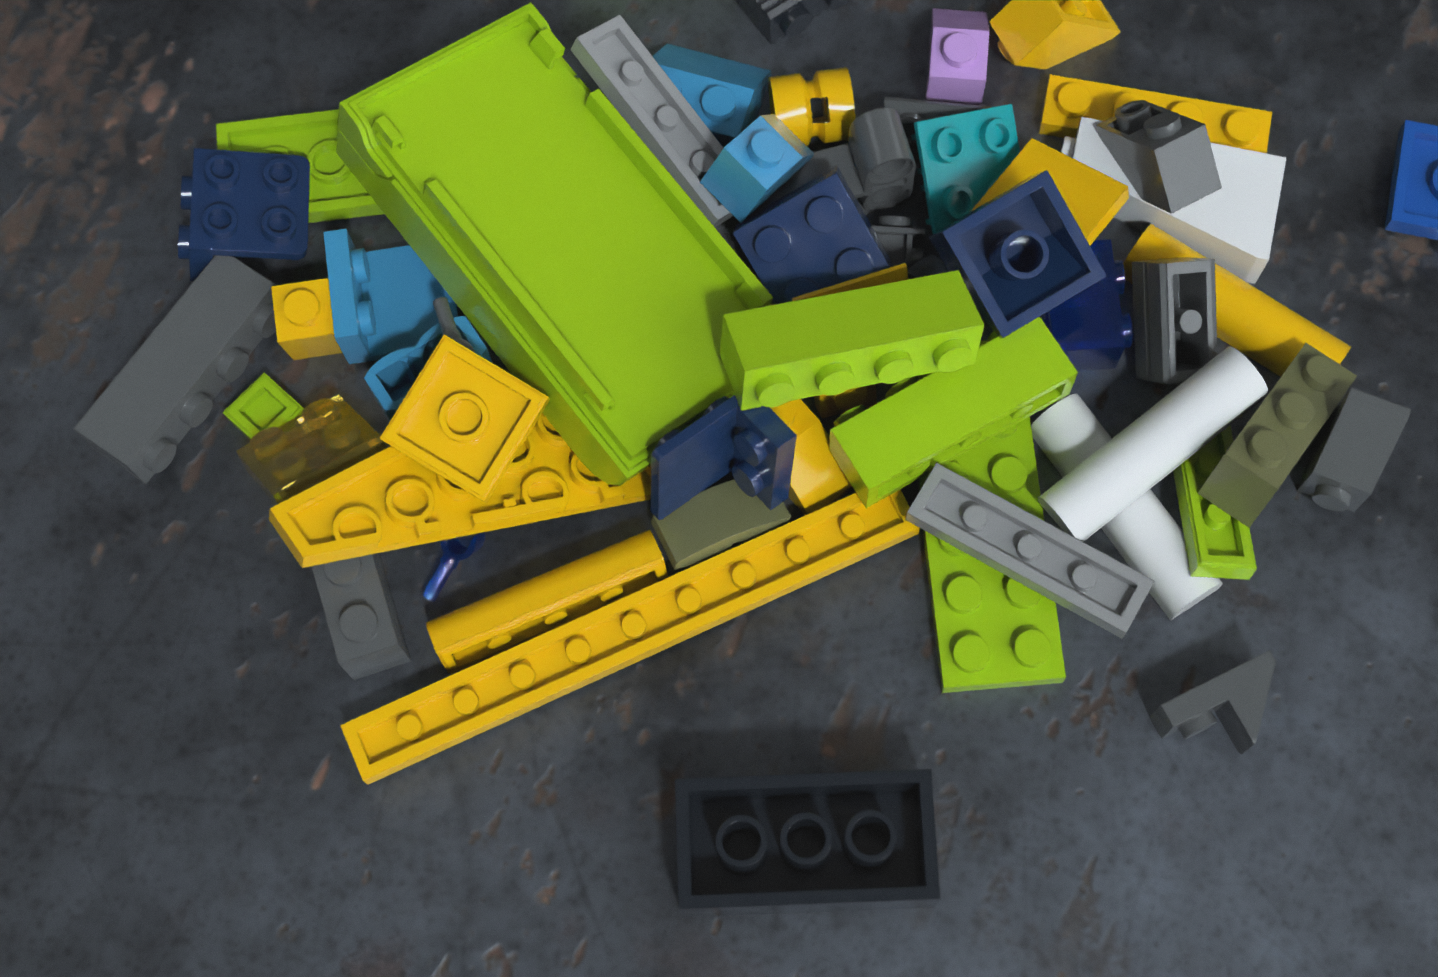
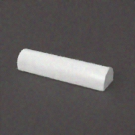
(1154, 444)
(1142, 531)

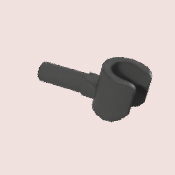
(447, 322)

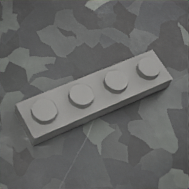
(652, 108)
(1029, 550)

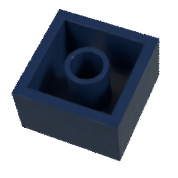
(811, 239)

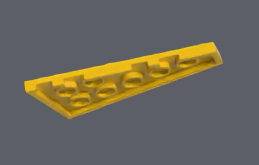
(402, 504)

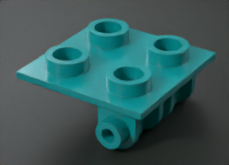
(963, 159)

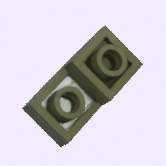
(714, 522)

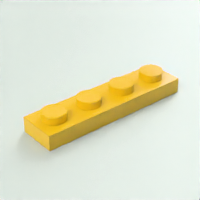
(1074, 98)

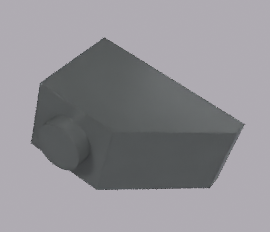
(1352, 450)

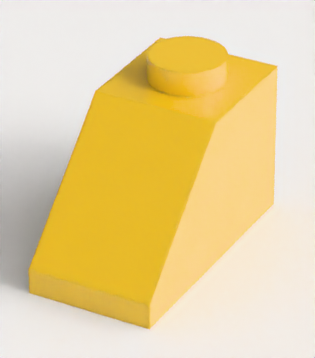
(1051, 30)
(815, 473)

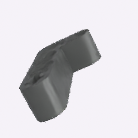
(873, 163)

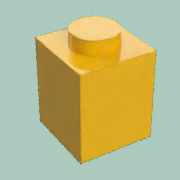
(304, 319)

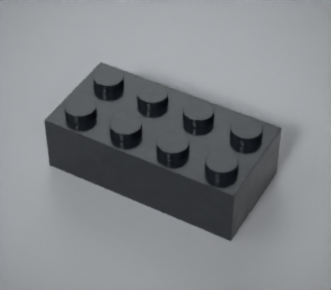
(806, 843)

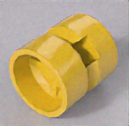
(791, 104)

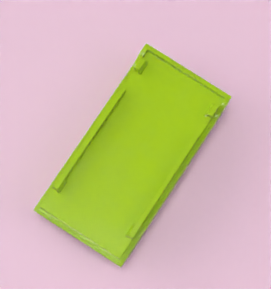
(554, 236)

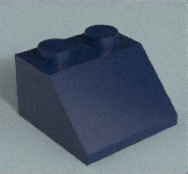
(1019, 254)

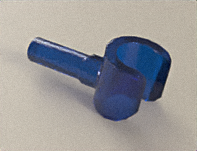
(452, 555)

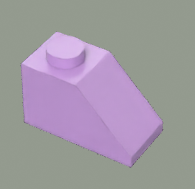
(957, 56)

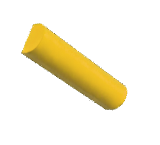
(1245, 314)
(545, 602)

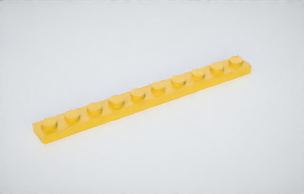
(623, 633)

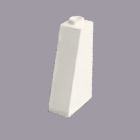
(1227, 225)

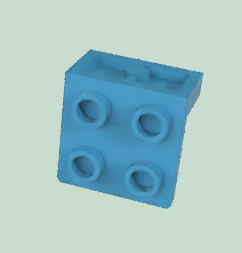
(379, 297)

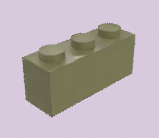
(1277, 435)

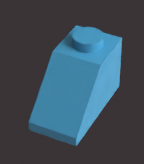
(755, 165)

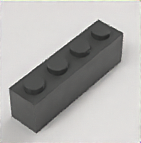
(181, 368)

